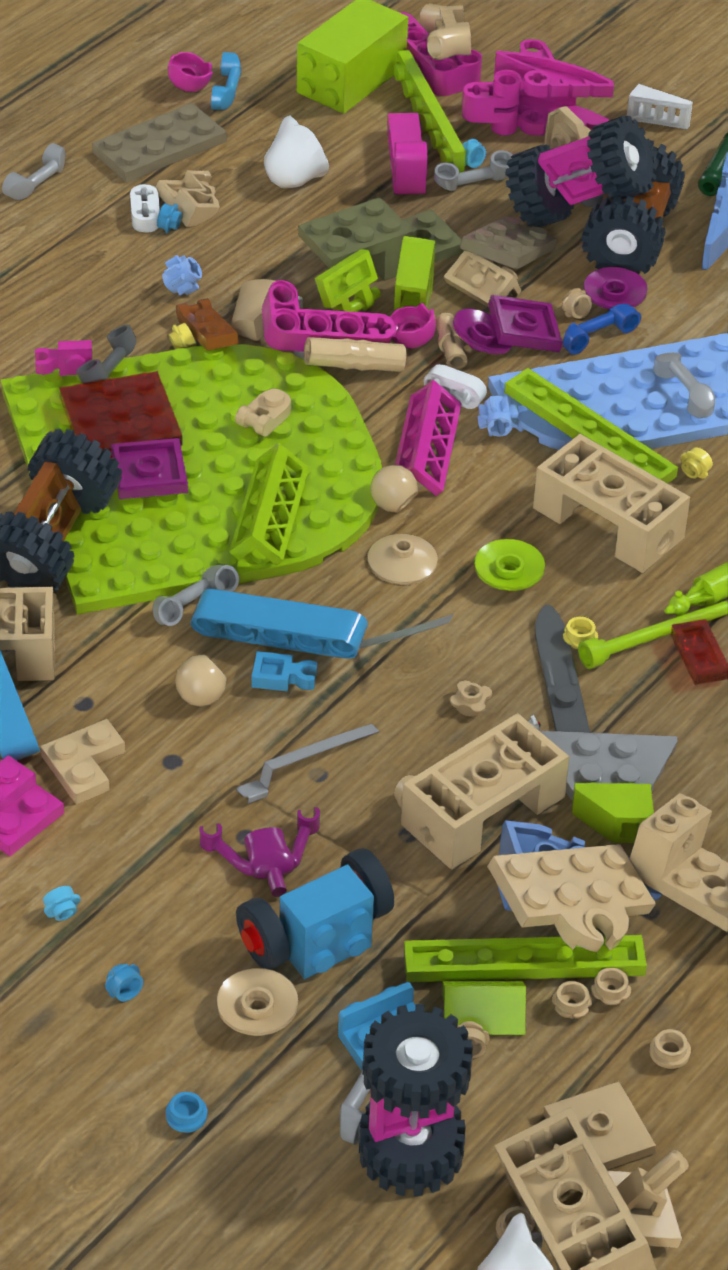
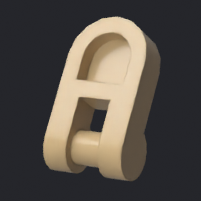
(265, 411)

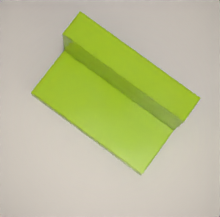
(492, 1004)

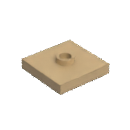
(609, 1124)

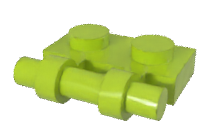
(349, 278)

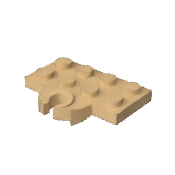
(574, 892)

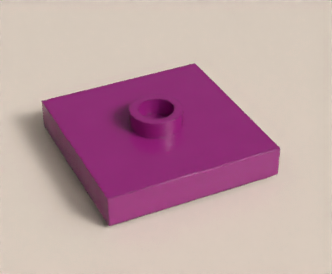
(525, 323)
(150, 468)

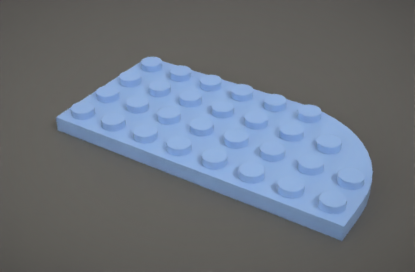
(633, 396)

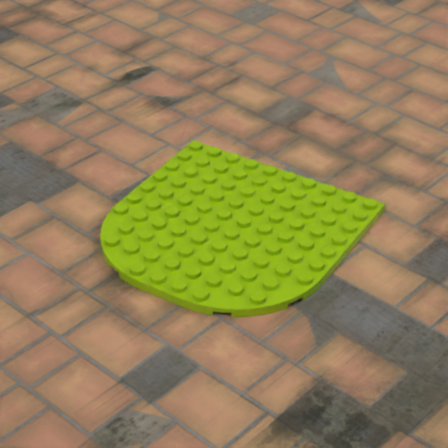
(169, 541)

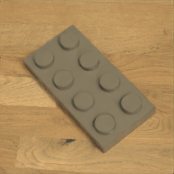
(159, 142)

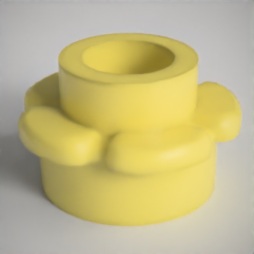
(181, 337)
(696, 463)
(579, 630)

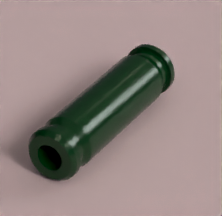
(712, 175)

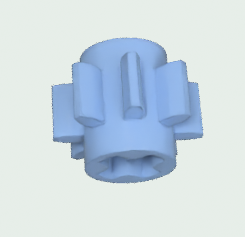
(182, 275)
(498, 416)

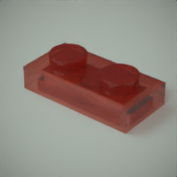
(700, 651)

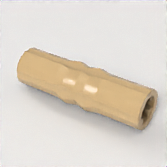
(354, 354)

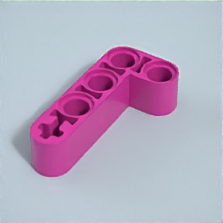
(446, 75)
(407, 153)
(329, 324)

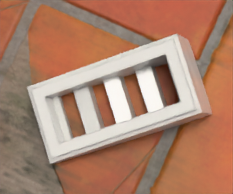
(641, 109)

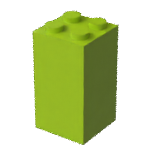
(350, 54)

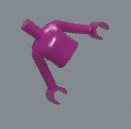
(266, 851)

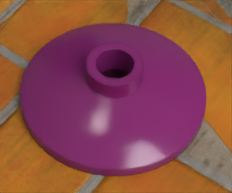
(615, 286)
(478, 331)

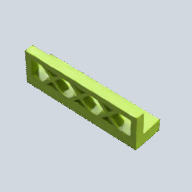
(262, 498)

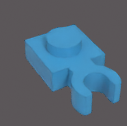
(278, 671)

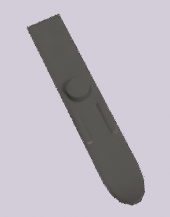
(559, 673)

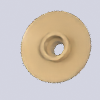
(402, 559)
(257, 990)

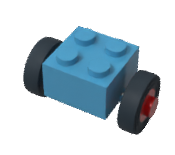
(320, 919)

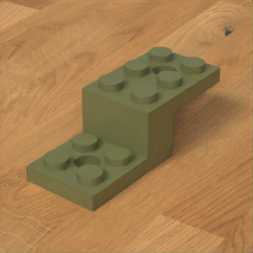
(380, 231)

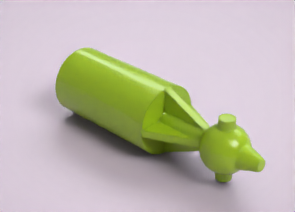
(706, 591)

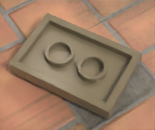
(509, 242)

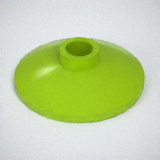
(509, 564)

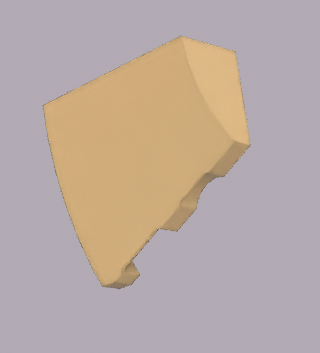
(192, 195)
(248, 311)

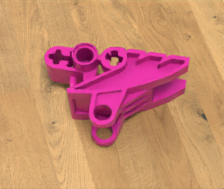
(532, 87)

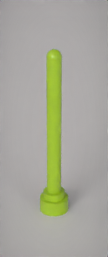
(596, 652)

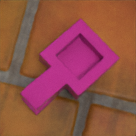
(67, 357)

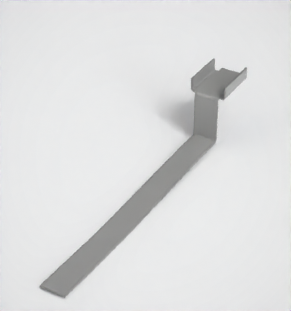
(406, 632)
(258, 789)

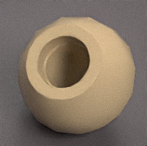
(393, 488)
(200, 681)

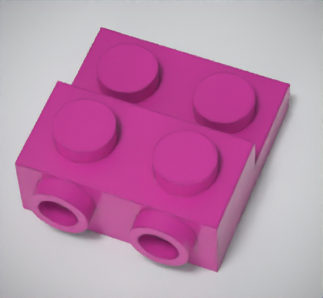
(23, 806)

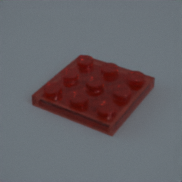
(121, 410)

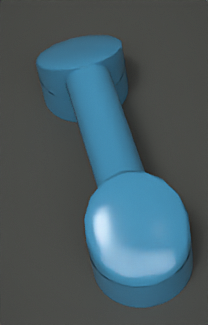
(223, 96)

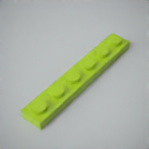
(429, 110)
(576, 419)
(517, 959)

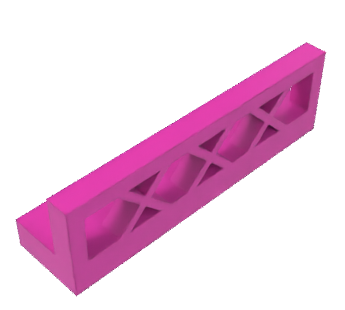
(421, 431)

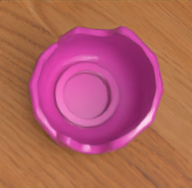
(189, 72)
(413, 326)

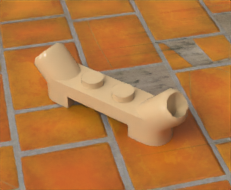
(446, 30)

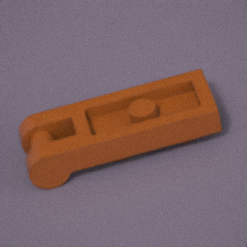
(206, 325)

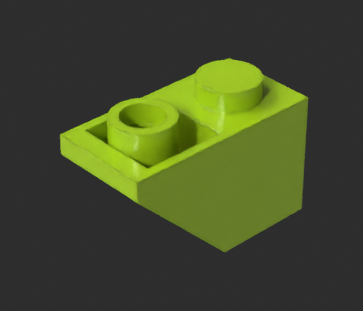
(414, 272)
(613, 808)

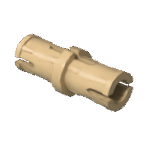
(450, 341)

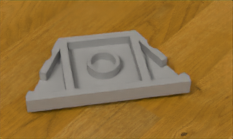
(613, 757)

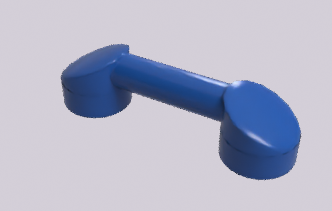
(623, 316)

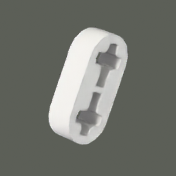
(143, 208)
(462, 386)

